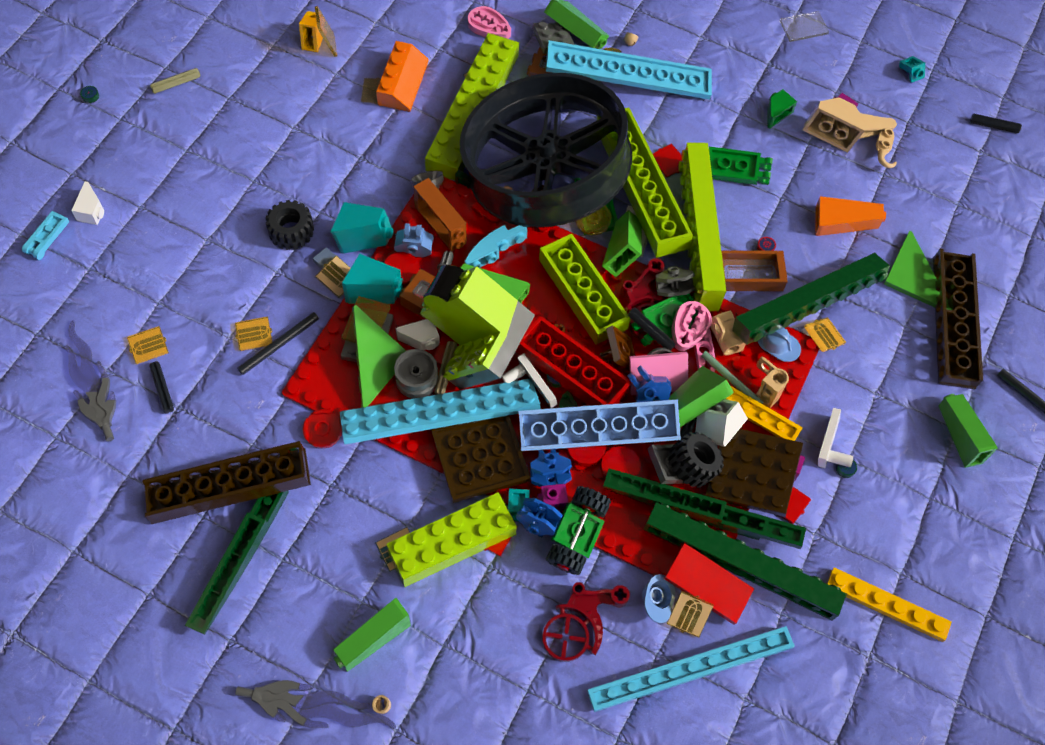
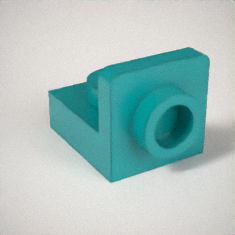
(914, 67)
(516, 499)

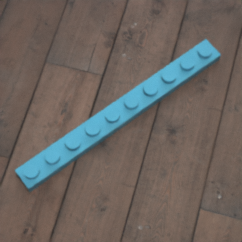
(690, 669)

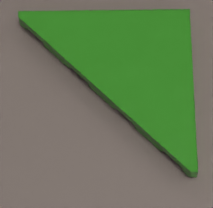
(913, 274)
(374, 354)

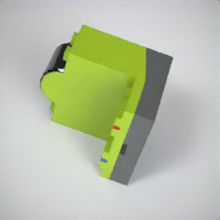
(480, 319)

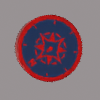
(766, 244)

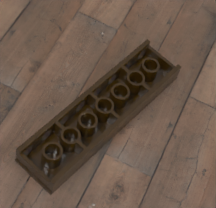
(957, 329)
(228, 484)

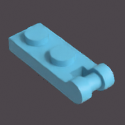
(45, 235)

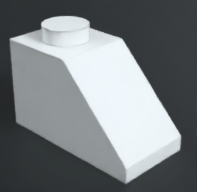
(87, 206)
(419, 335)

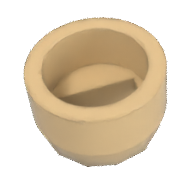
(630, 39)
(377, 704)

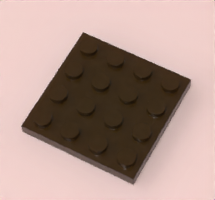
(480, 457)
(757, 472)

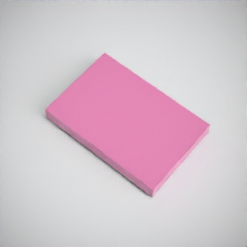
(671, 365)

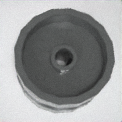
(416, 373)

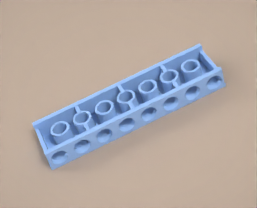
(599, 425)

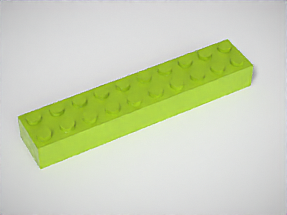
(485, 76)
(651, 195)
(703, 223)

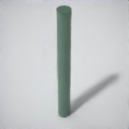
(729, 376)

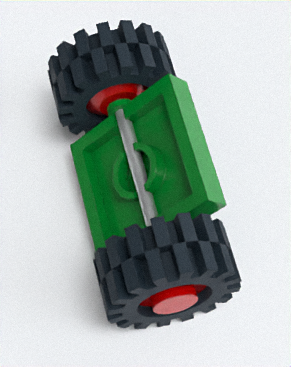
(578, 530)

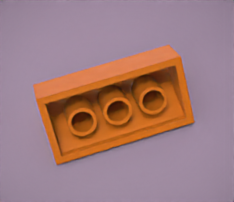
(401, 77)

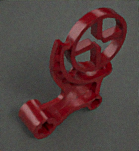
(639, 292)
(585, 604)

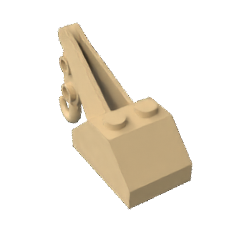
(842, 125)

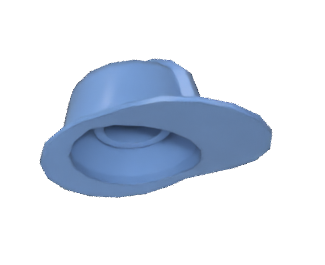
(781, 345)
(658, 598)

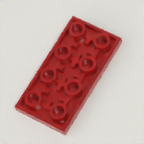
(703, 577)

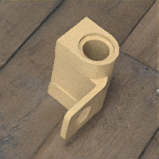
(722, 329)
(772, 384)

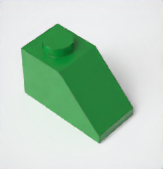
(779, 107)

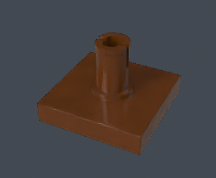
(621, 348)

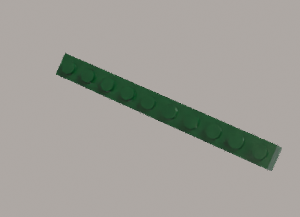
(810, 298)
(746, 561)

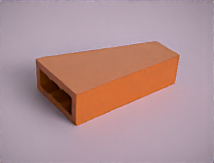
(845, 216)

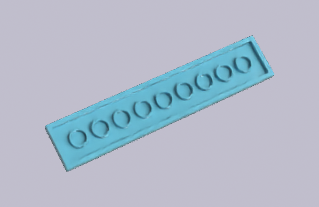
(629, 70)
(438, 411)

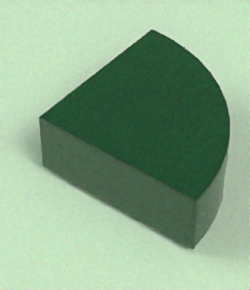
(462, 178)
(567, 401)

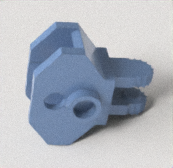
(414, 241)

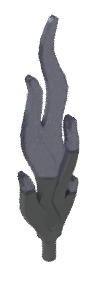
(99, 408)
(317, 704)

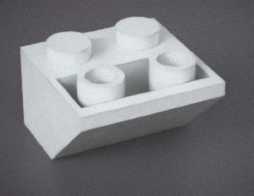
(721, 421)

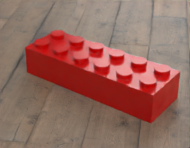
(573, 365)

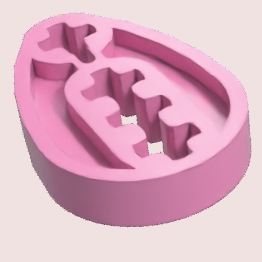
(483, 15)
(699, 327)

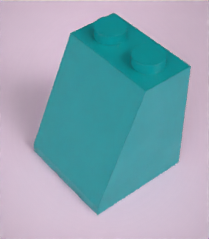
(361, 228)
(372, 281)

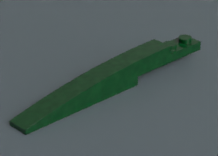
(705, 509)
(235, 560)

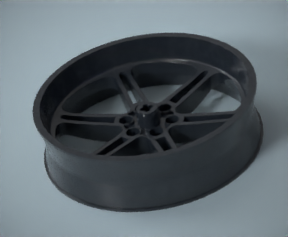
(548, 152)

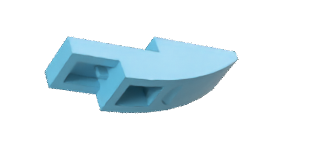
(499, 240)

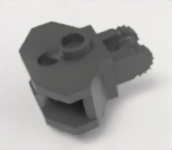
(674, 282)

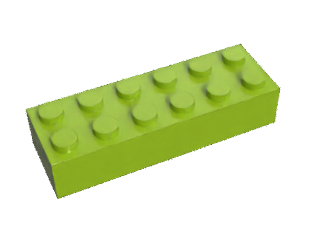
(583, 288)
(451, 539)

